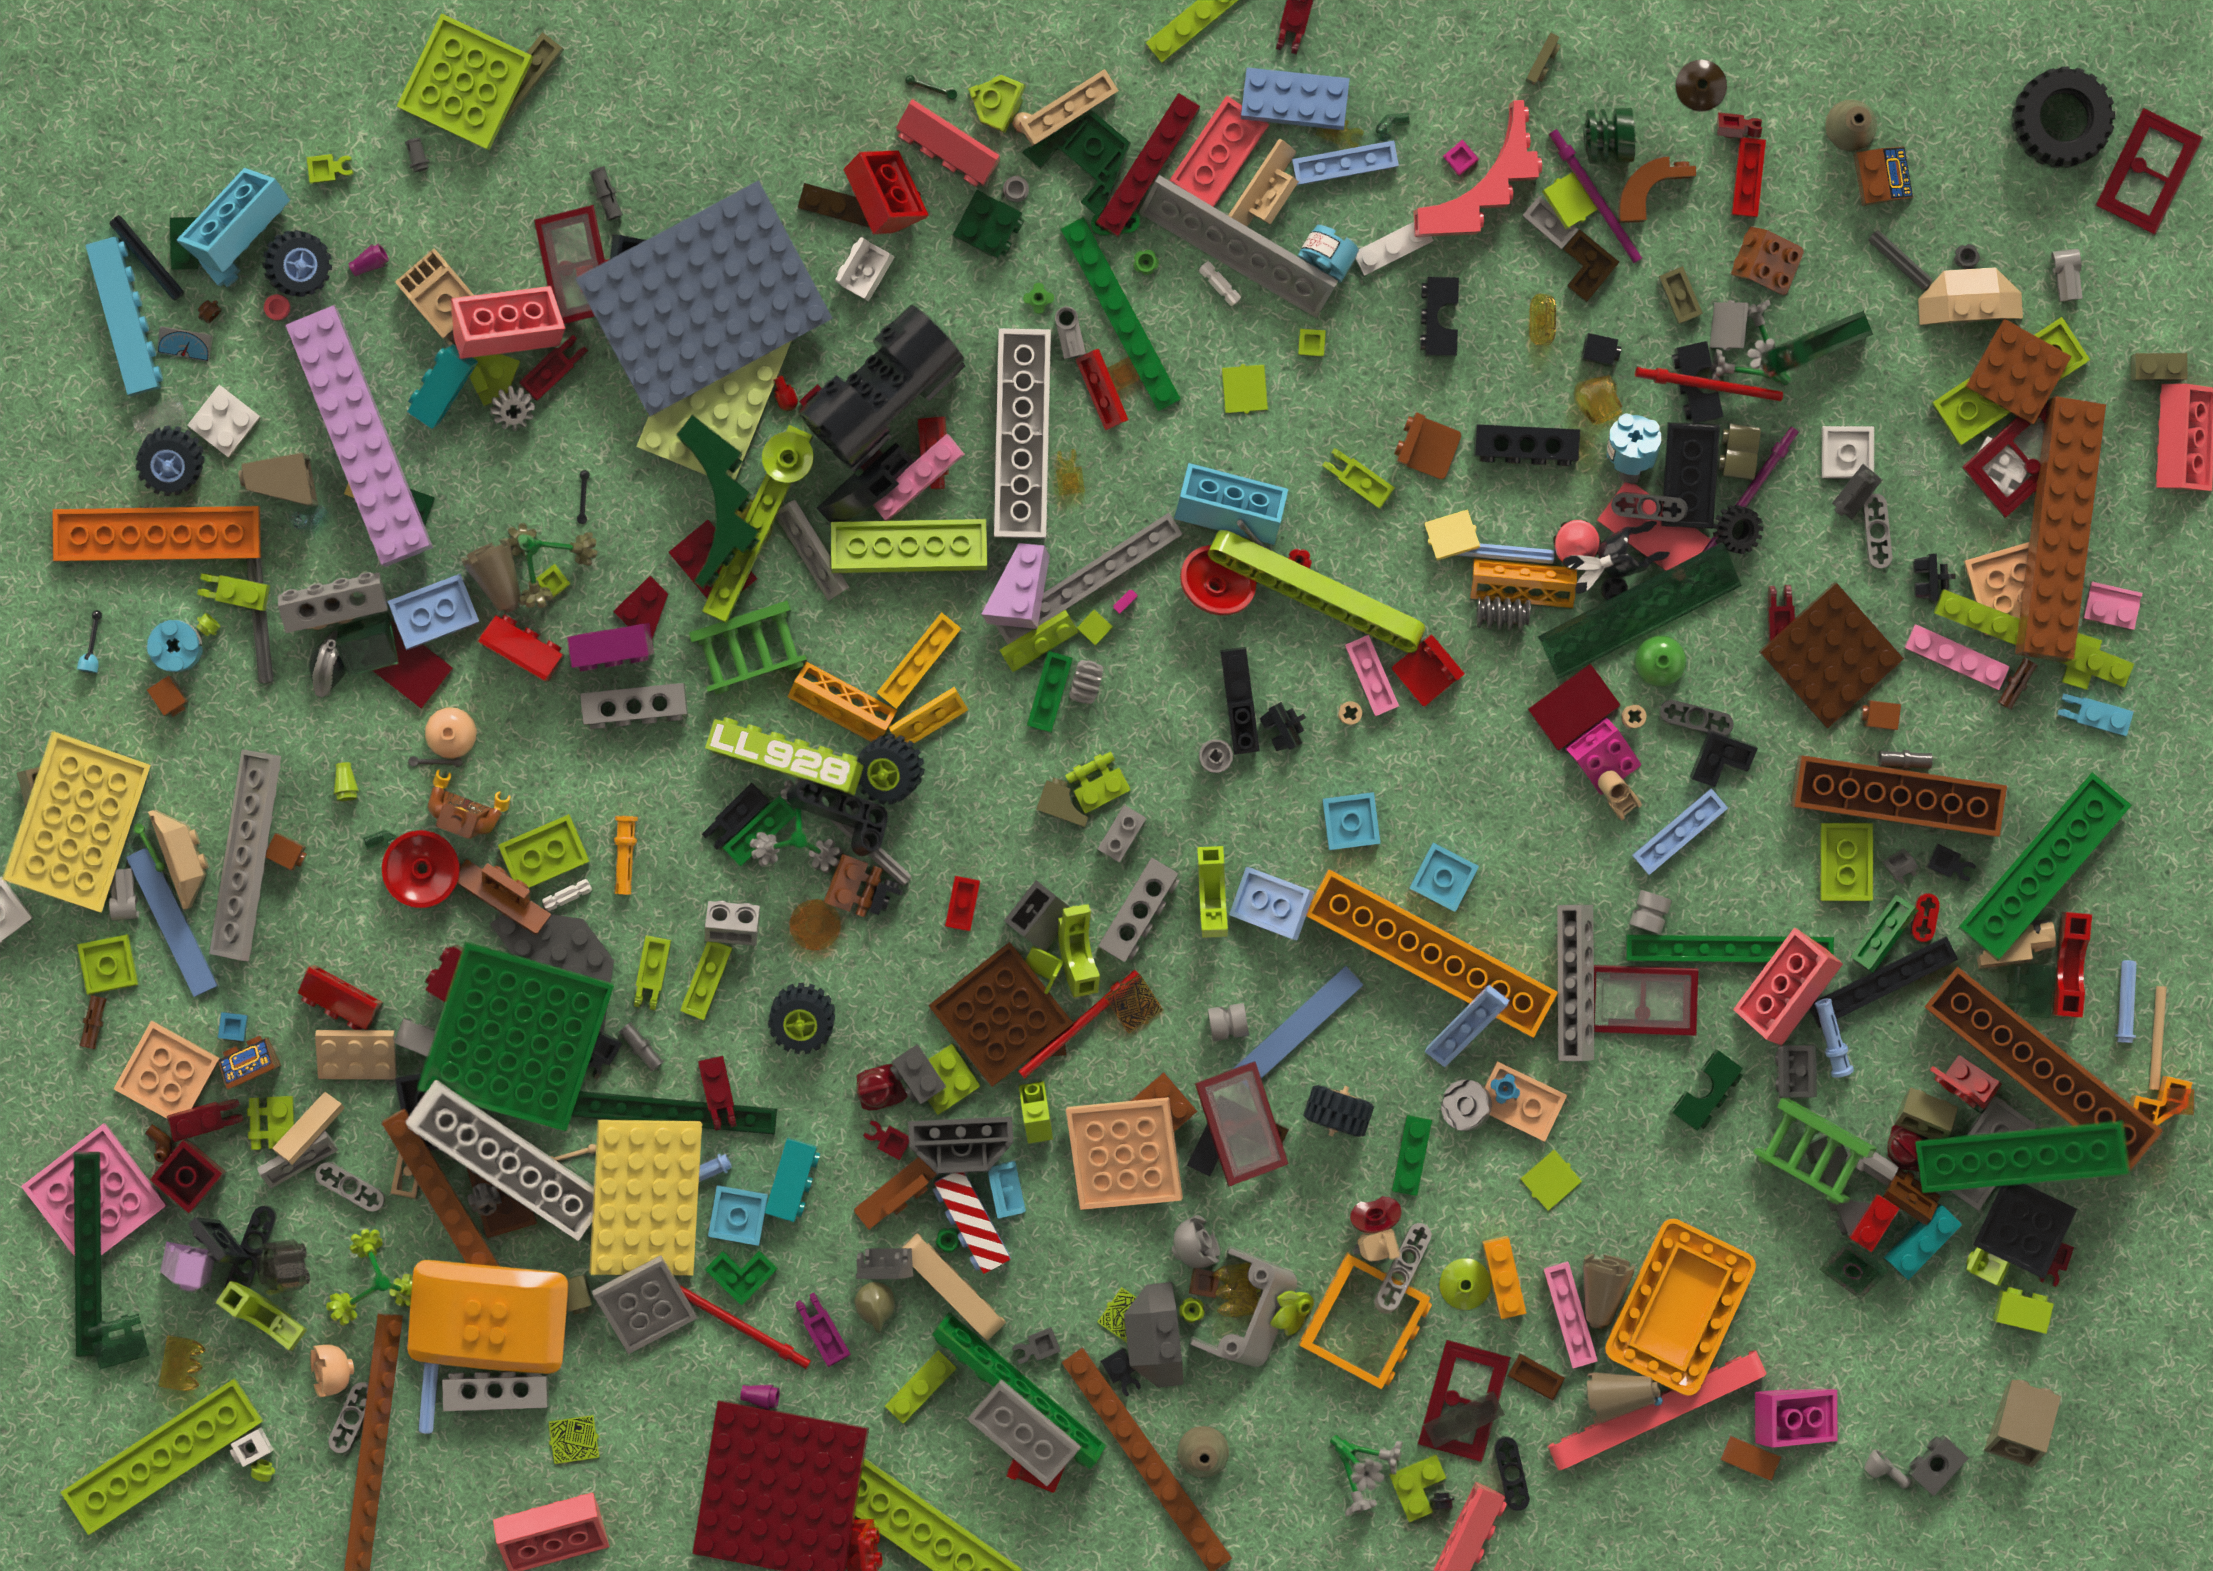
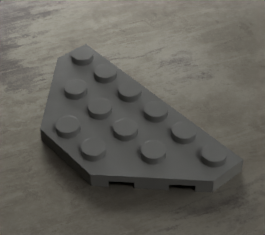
(560, 943)

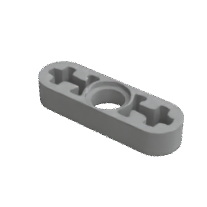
(1886, 537)
(352, 1197)
(341, 1420)

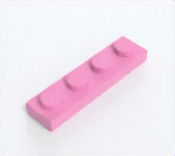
(920, 476)
(1956, 657)
(1570, 1314)

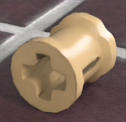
(1342, 710)
(1642, 716)

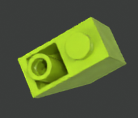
(1035, 1112)

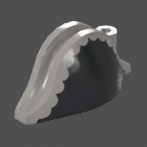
(326, 666)

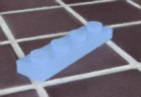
(1345, 162)
(1679, 831)
(1466, 1026)

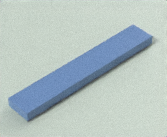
(172, 923)
(1303, 1021)

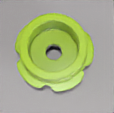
(208, 625)
(1198, 1313)
(262, 1470)

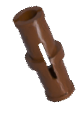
(2026, 669)
(93, 1022)

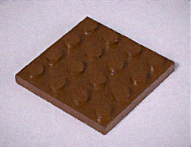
(1831, 655)
(1000, 1014)

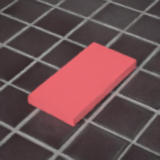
(1218, 153)
(1678, 541)

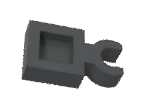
(1040, 1344)

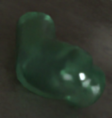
(1389, 122)
(381, 838)

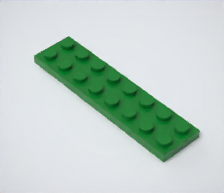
(2044, 866)
(2022, 1157)
(992, 1368)

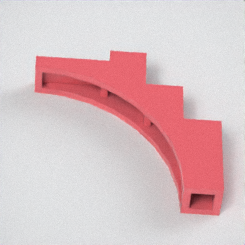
(1493, 191)

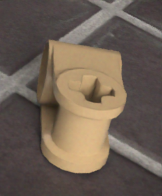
(1618, 794)

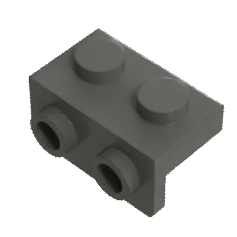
(1796, 1071)
(918, 1075)

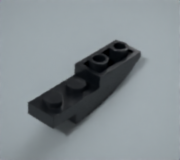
(871, 486)
(1239, 700)

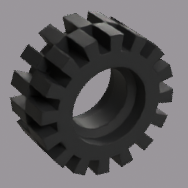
(1726, 525)

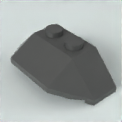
(961, 1143)
(1154, 1336)

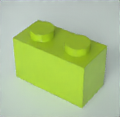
(2023, 1311)

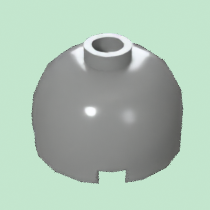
(1194, 1244)

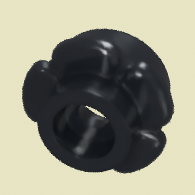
(1442, 1501)

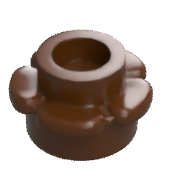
(207, 309)

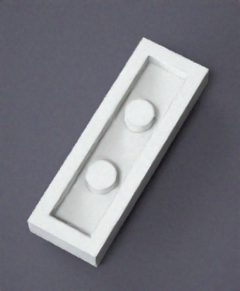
(1390, 248)

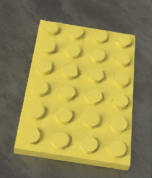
(76, 822)
(645, 1195)

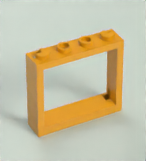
(1398, 1352)

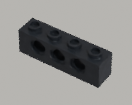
(1566, 438)

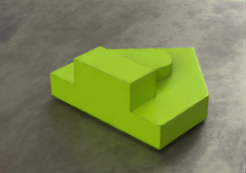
(997, 101)
(493, 374)

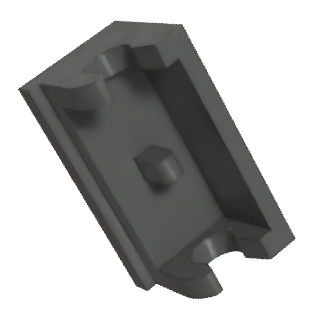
(885, 1263)

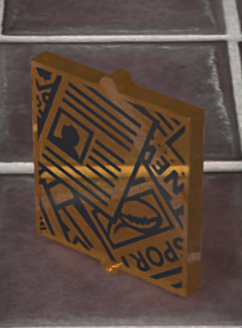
(1134, 1003)

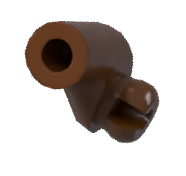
(162, 1141)

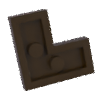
(1595, 261)

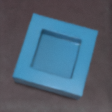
(233, 1026)

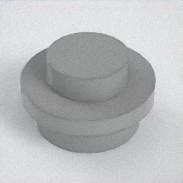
(1016, 189)

